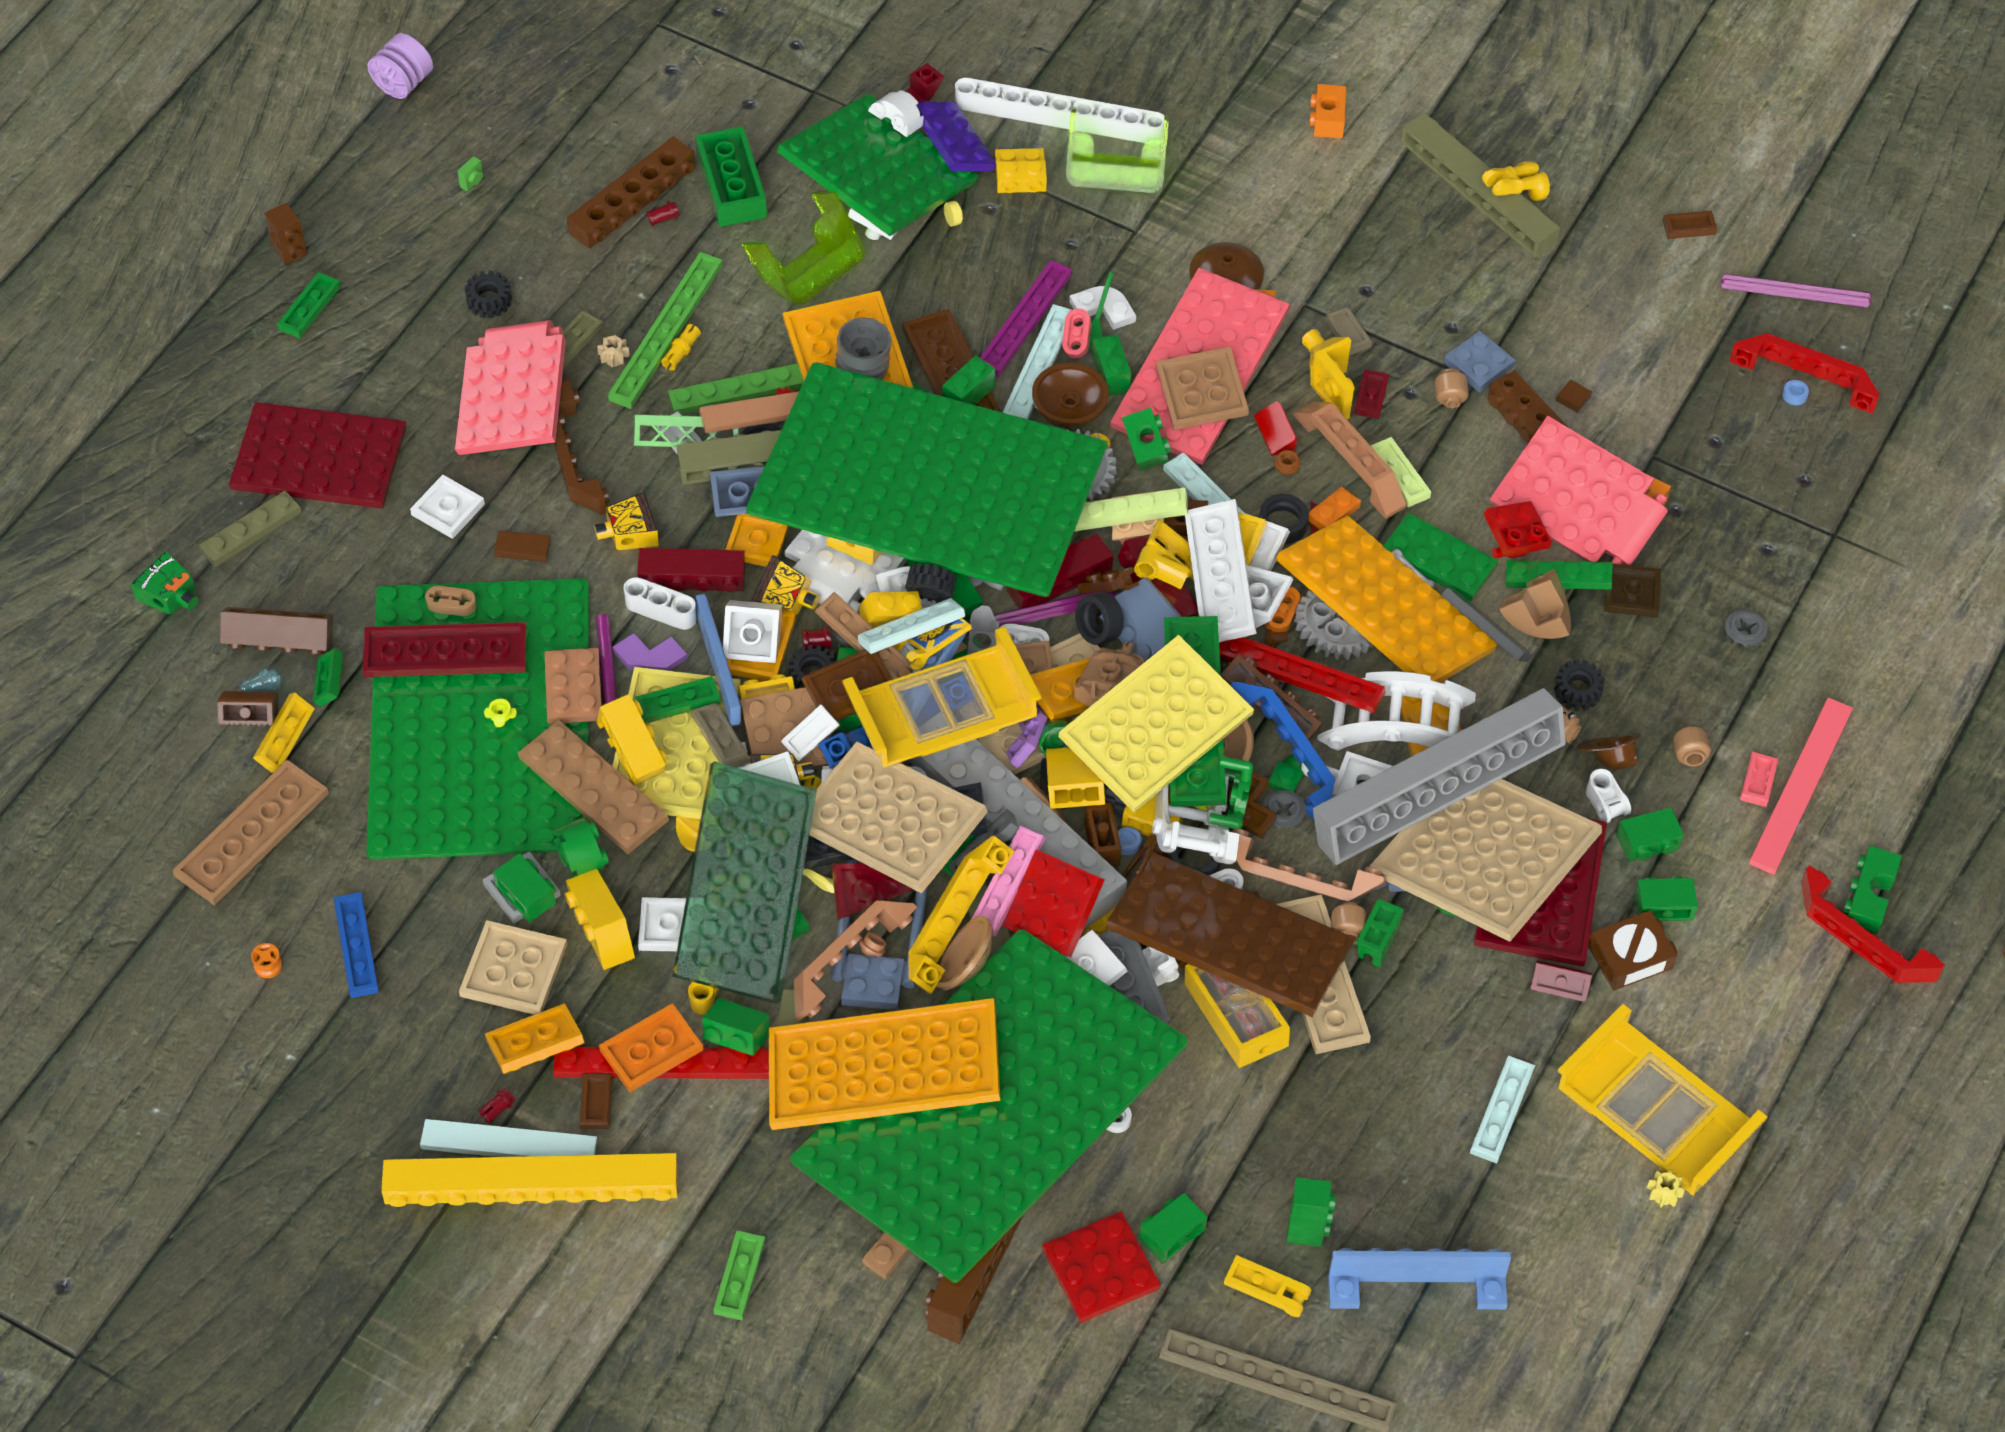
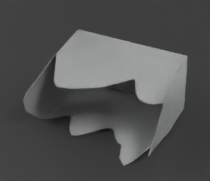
(982, 622)

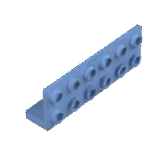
(1406, 1265)

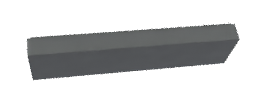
(1487, 625)

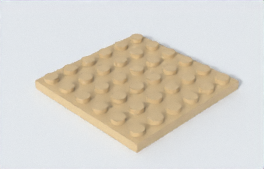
(1489, 856)

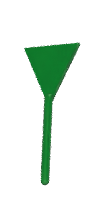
(1096, 328)

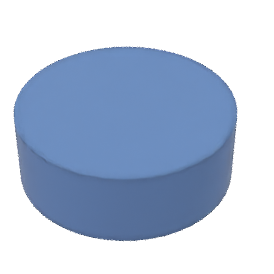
(1795, 392)
(1130, 840)

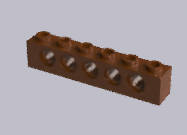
(631, 192)

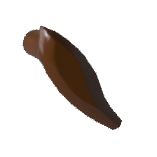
(1273, 638)

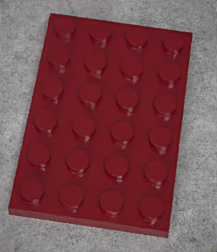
(318, 455)
(1564, 920)

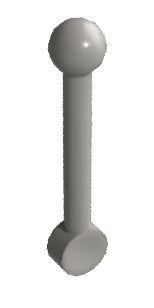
(1399, 556)

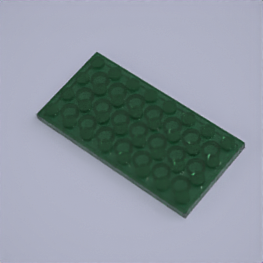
(744, 883)

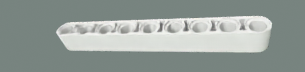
(1056, 109)

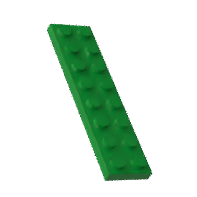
(1204, 780)

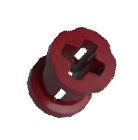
(816, 637)

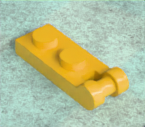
(1267, 1285)

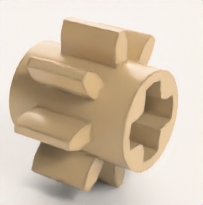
(613, 351)

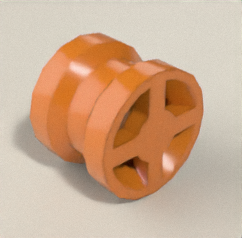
(266, 953)

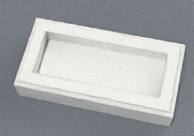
(810, 732)

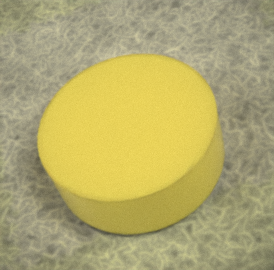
(953, 213)

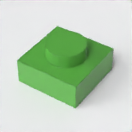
(470, 173)

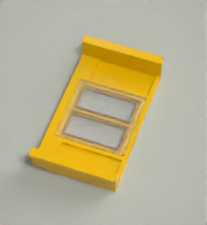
(946, 703)
(1655, 1102)

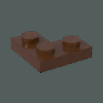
(1257, 817)

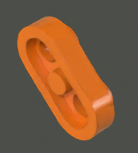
(1285, 612)

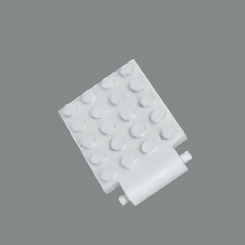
(835, 570)

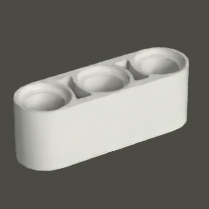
(648, 604)

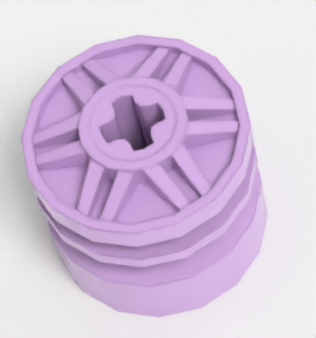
(400, 65)

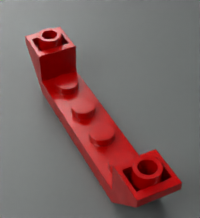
(1747, 351)
(1922, 968)

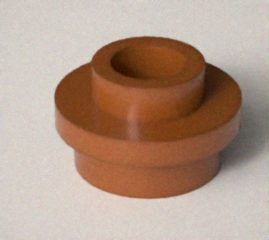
(1284, 458)

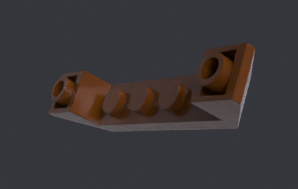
(585, 493)

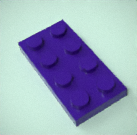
(954, 137)

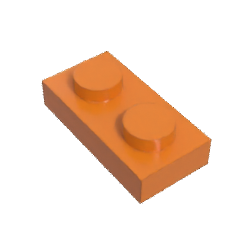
(1334, 508)

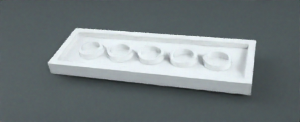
(1221, 568)

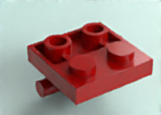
(1517, 530)

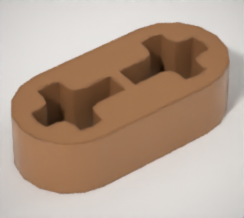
(450, 600)

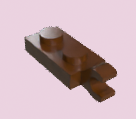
(1107, 582)

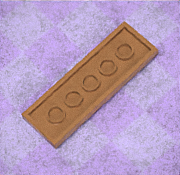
(593, 787)
(250, 832)

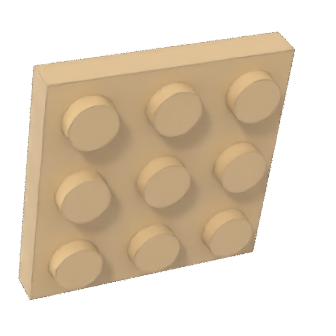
(513, 968)

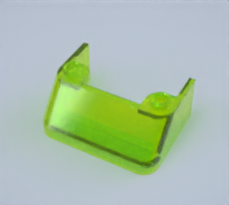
(1113, 170)
(832, 256)

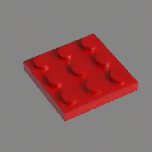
(1053, 902)
(1100, 1267)

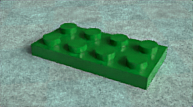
(1442, 556)

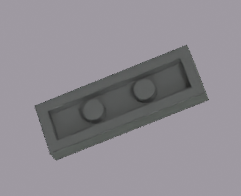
(1003, 828)

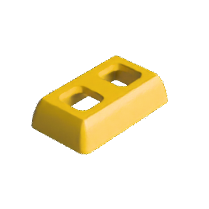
(1174, 544)

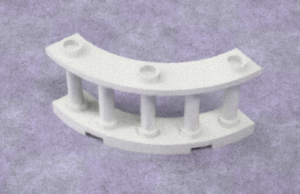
(1398, 685)
(1215, 840)

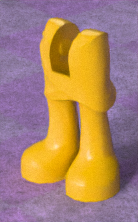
(1517, 179)

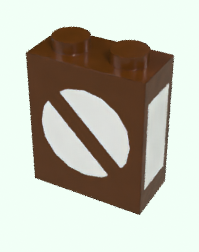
(1632, 950)

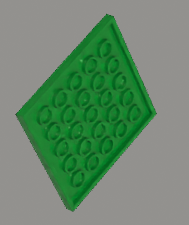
(875, 166)

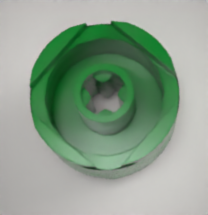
(579, 847)

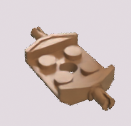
(1096, 678)

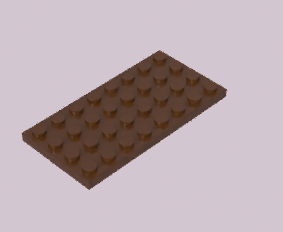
(1231, 934)

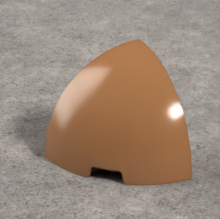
(1539, 608)

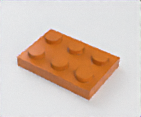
(651, 1047)

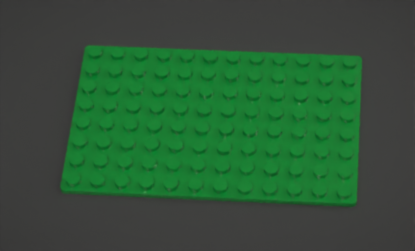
(928, 479)
(441, 768)
(967, 1173)

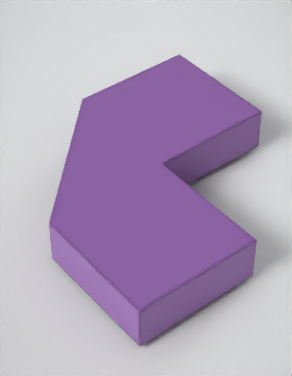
(636, 654)
(1028, 739)

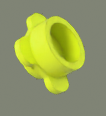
(497, 706)

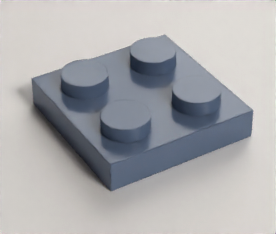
(1480, 361)

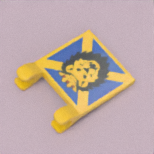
(933, 641)

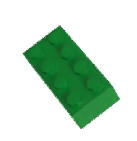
(731, 176)

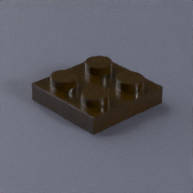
(1634, 591)

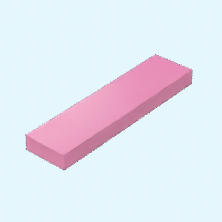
(1004, 887)

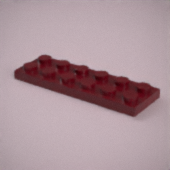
(444, 649)

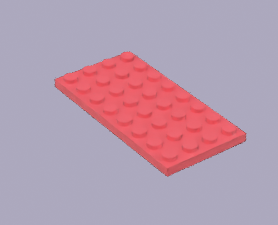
(1207, 318)

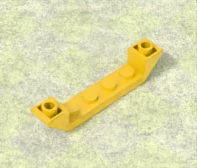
(951, 908)

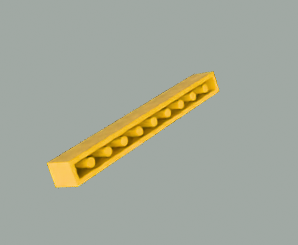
(530, 1179)

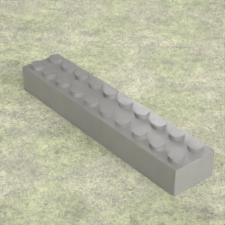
(1439, 776)
(1003, 790)

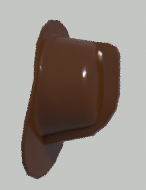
(1613, 751)

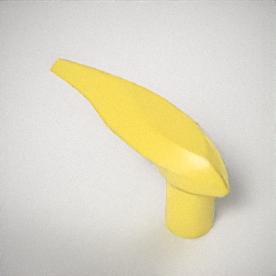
(821, 881)

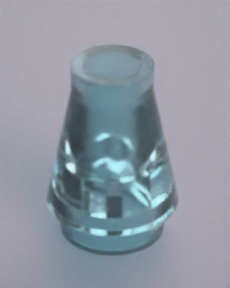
(264, 681)

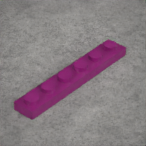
(1026, 316)

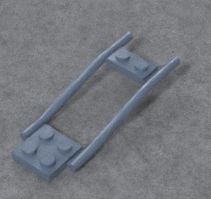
(874, 979)

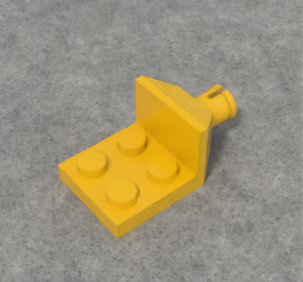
(1327, 369)

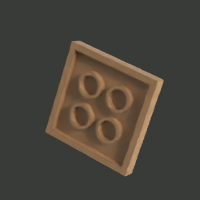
(1202, 388)
(773, 717)

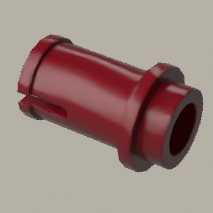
(663, 213)
(497, 1105)

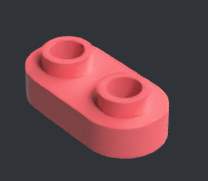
(1077, 335)

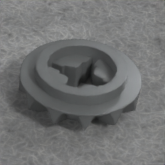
(1749, 620)
(1286, 799)

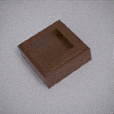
(1573, 396)

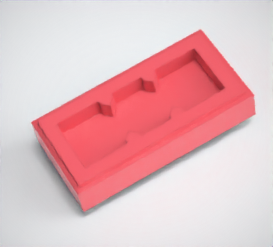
(1759, 779)

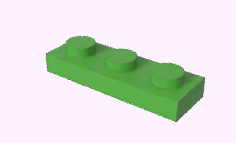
(739, 1275)

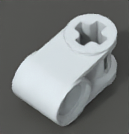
(1607, 801)

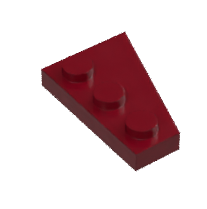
(860, 886)

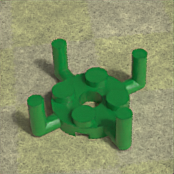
(1239, 793)

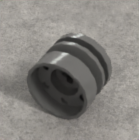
(864, 347)

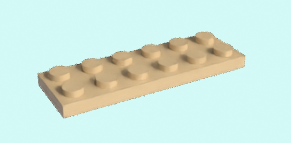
(1339, 1017)

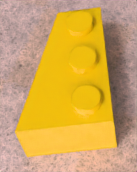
(632, 739)
(600, 918)

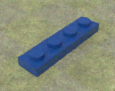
(356, 945)

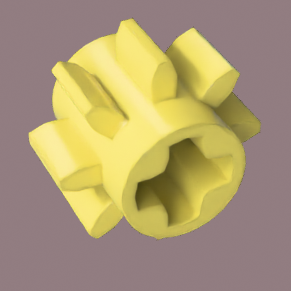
(1665, 1188)

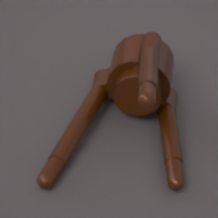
(1145, 851)

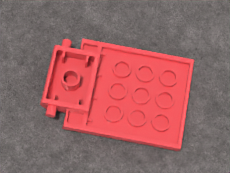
(511, 388)
(1583, 495)

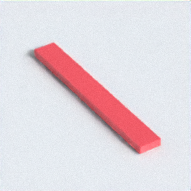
(1800, 786)

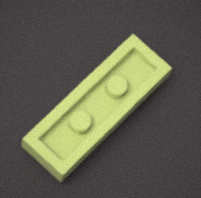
(1409, 481)

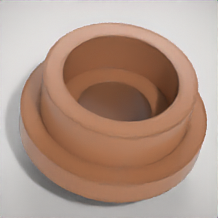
(872, 945)

